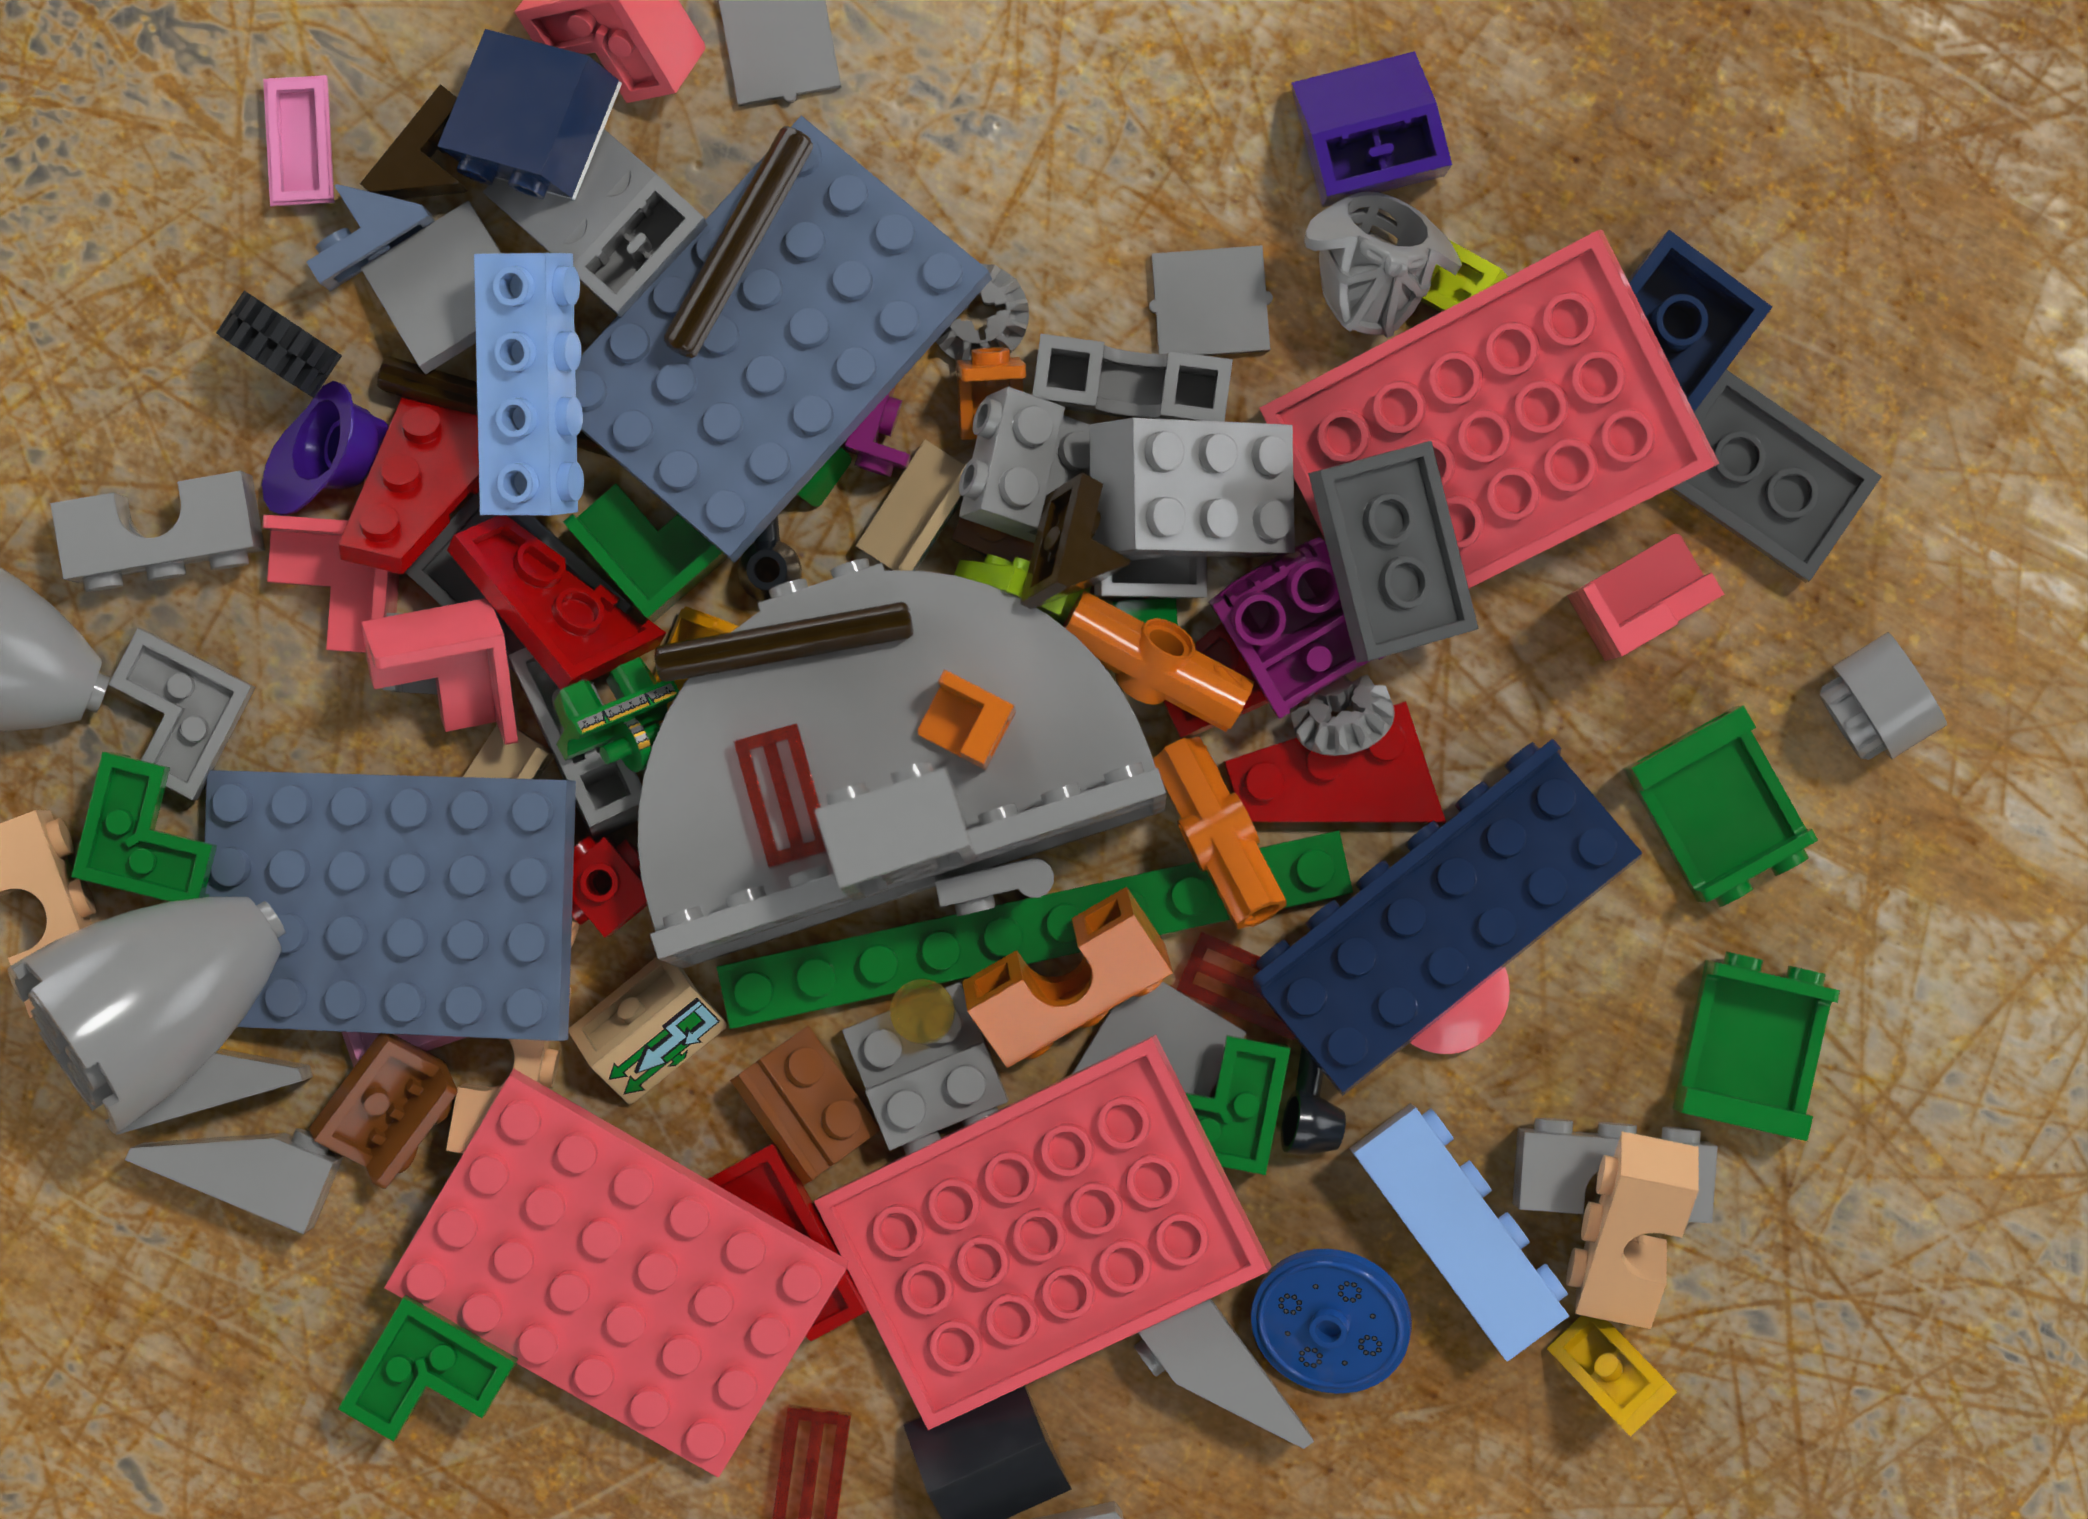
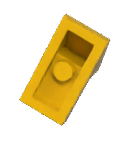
(1612, 1371)

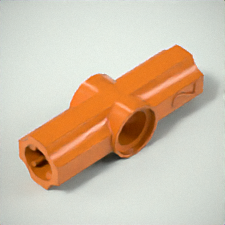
(1158, 662)
(1219, 833)

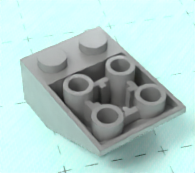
(619, 226)

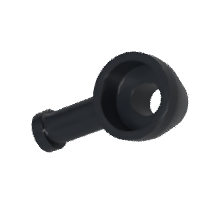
(768, 546)
(1310, 1121)

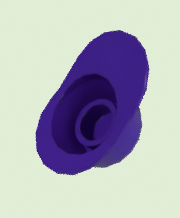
(322, 449)

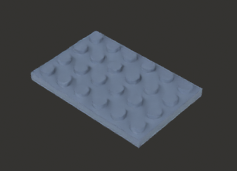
(797, 360)
(404, 899)

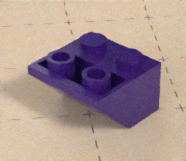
(1371, 128)

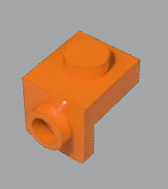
(983, 375)

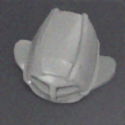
(1364, 276)

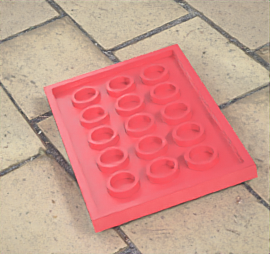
(1536, 404)
(1043, 1233)
(617, 1273)

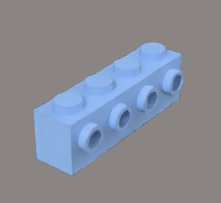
(527, 383)
(1459, 1230)

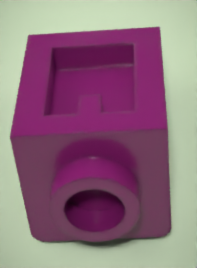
(864, 439)

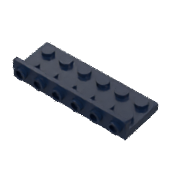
(1444, 915)

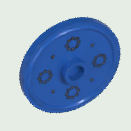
(1331, 1321)

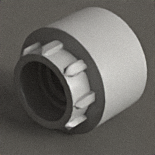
(1881, 700)

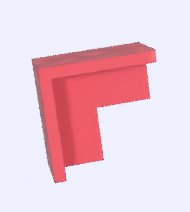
(638, 41)
(308, 554)
(1643, 597)
(458, 648)

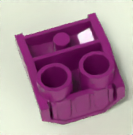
(1289, 625)

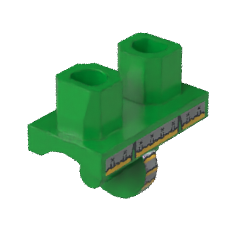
(637, 705)

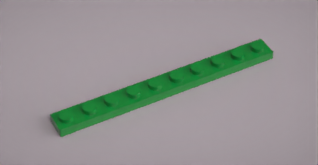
(1035, 927)

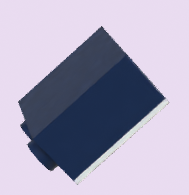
(529, 116)

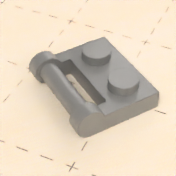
(976, 889)

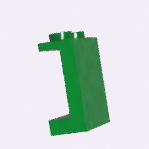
(1720, 808)
(1754, 1046)

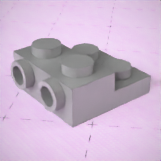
(1018, 459)
(927, 1085)

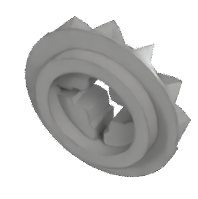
(1002, 330)
(1349, 730)

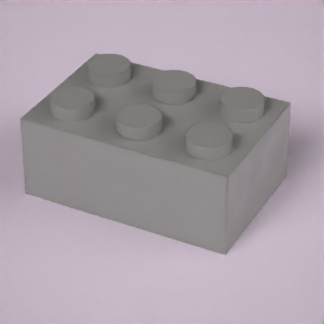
(1194, 487)

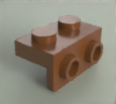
(386, 1107)

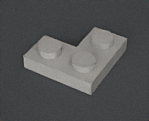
(198, 706)

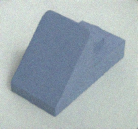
(382, 225)

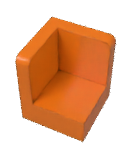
(966, 720)

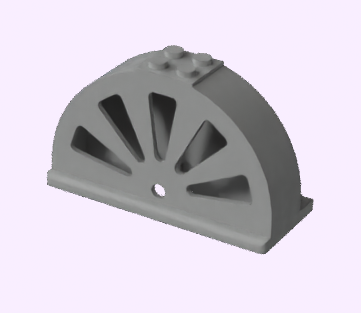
(890, 801)

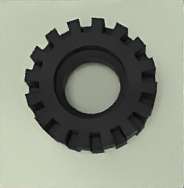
(278, 344)

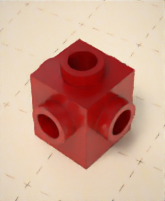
(627, 894)

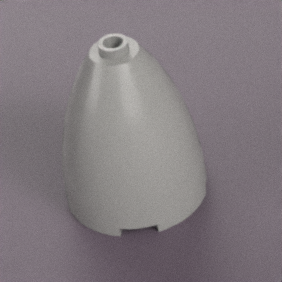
(44, 663)
(148, 996)

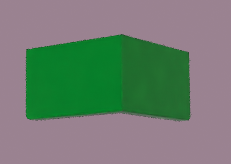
(644, 562)
(121, 839)
(1245, 1103)
(423, 1352)

